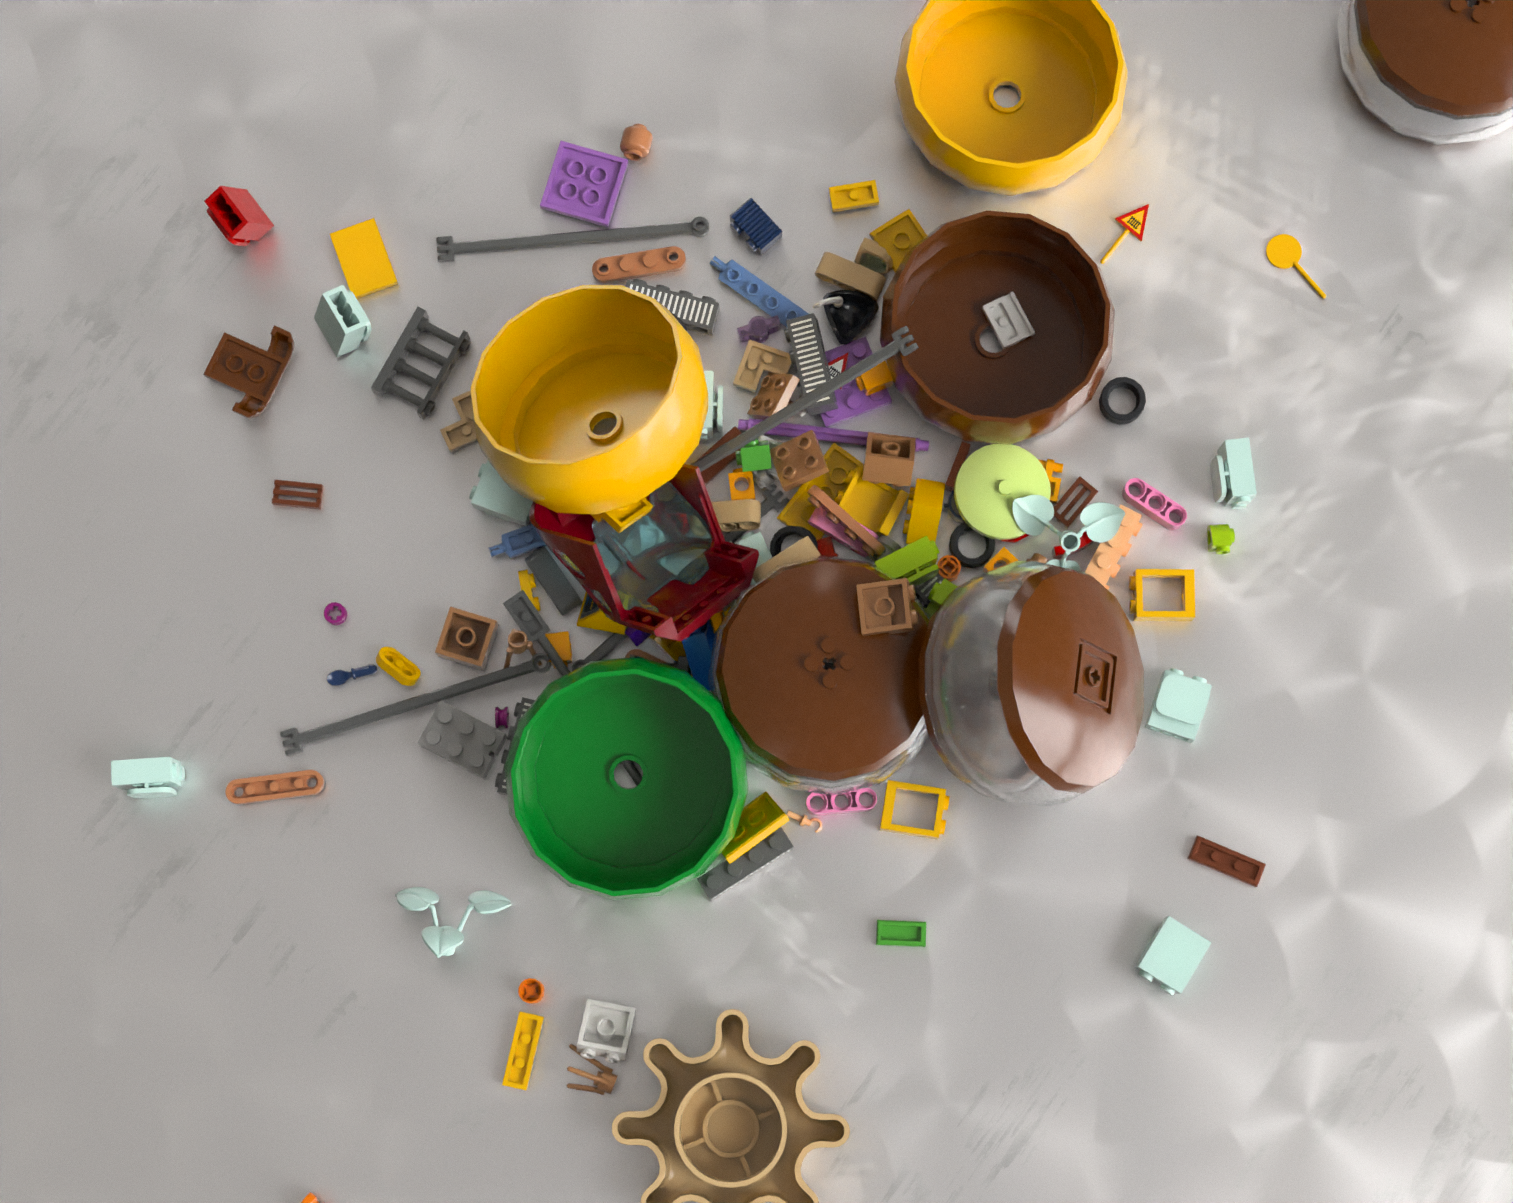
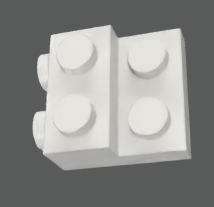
(605, 1031)

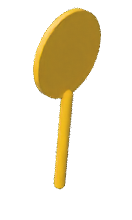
(1285, 252)

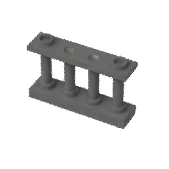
(408, 343)

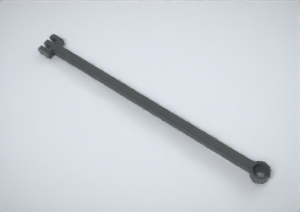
(568, 238)
(810, 398)
(615, 639)
(298, 739)

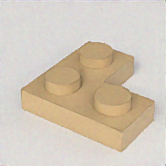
(760, 359)
(462, 432)

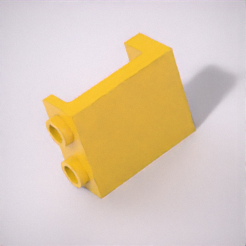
(870, 503)

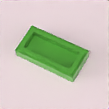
(901, 933)

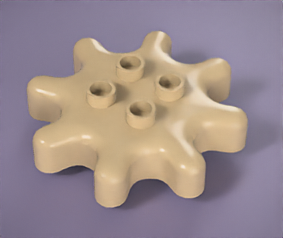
(730, 1121)

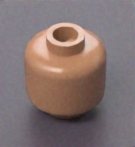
(636, 142)

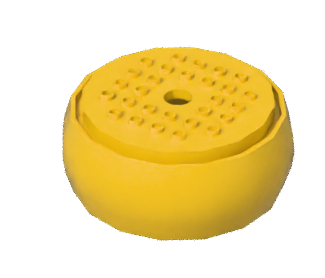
(1057, 57)
(566, 369)

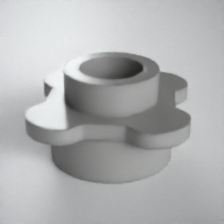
(763, 478)

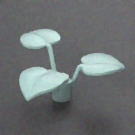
(1100, 521)
(445, 938)

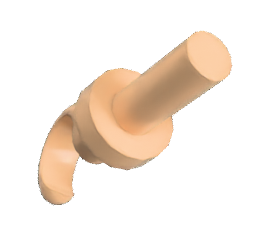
(803, 819)

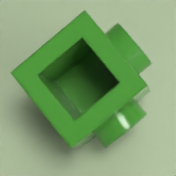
(754, 456)

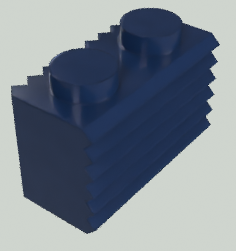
(755, 227)

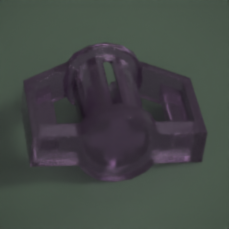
(759, 327)

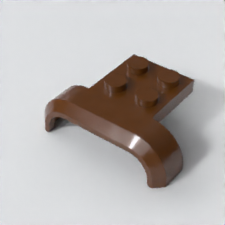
(251, 369)

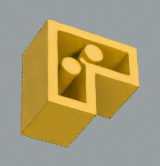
(925, 510)

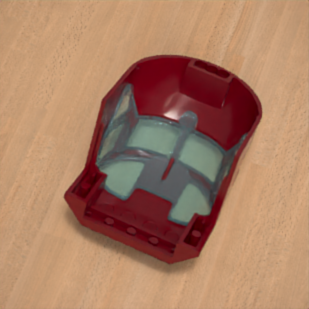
(662, 570)

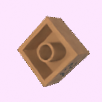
(889, 459)
(467, 638)

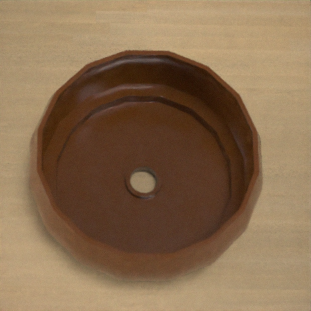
(941, 298)

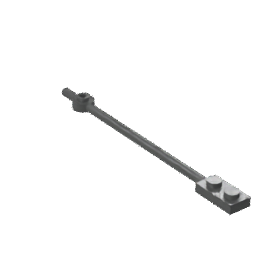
(535, 628)

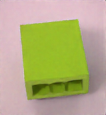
(912, 562)

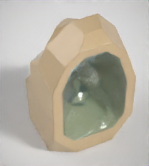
(873, 257)

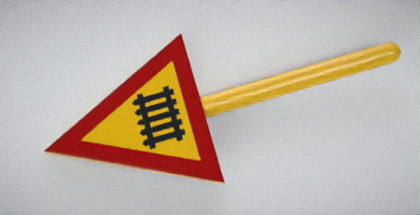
(1132, 222)

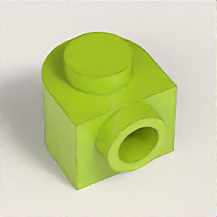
(1220, 538)

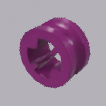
(339, 619)
(501, 717)

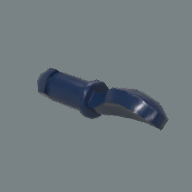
(340, 676)

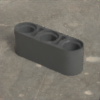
(553, 581)

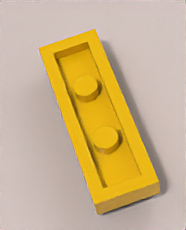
(523, 1051)

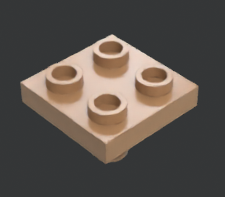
(773, 395)
(798, 460)

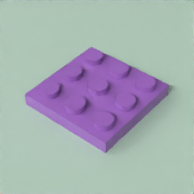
(584, 183)
(850, 400)

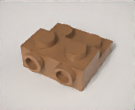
(886, 607)

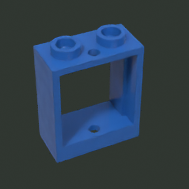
(698, 652)

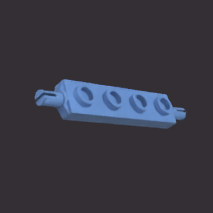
(757, 291)
(518, 542)

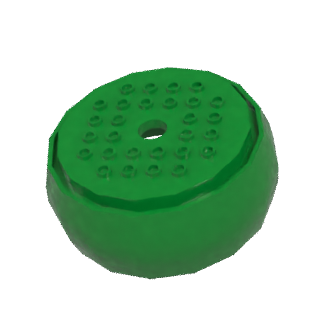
(615, 836)

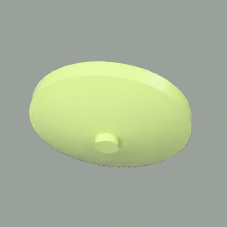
(991, 482)

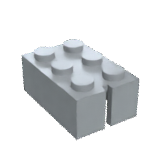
(462, 739)

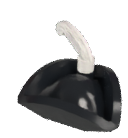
(848, 313)

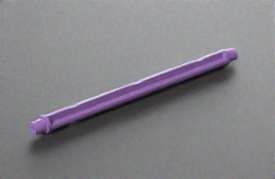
(822, 433)

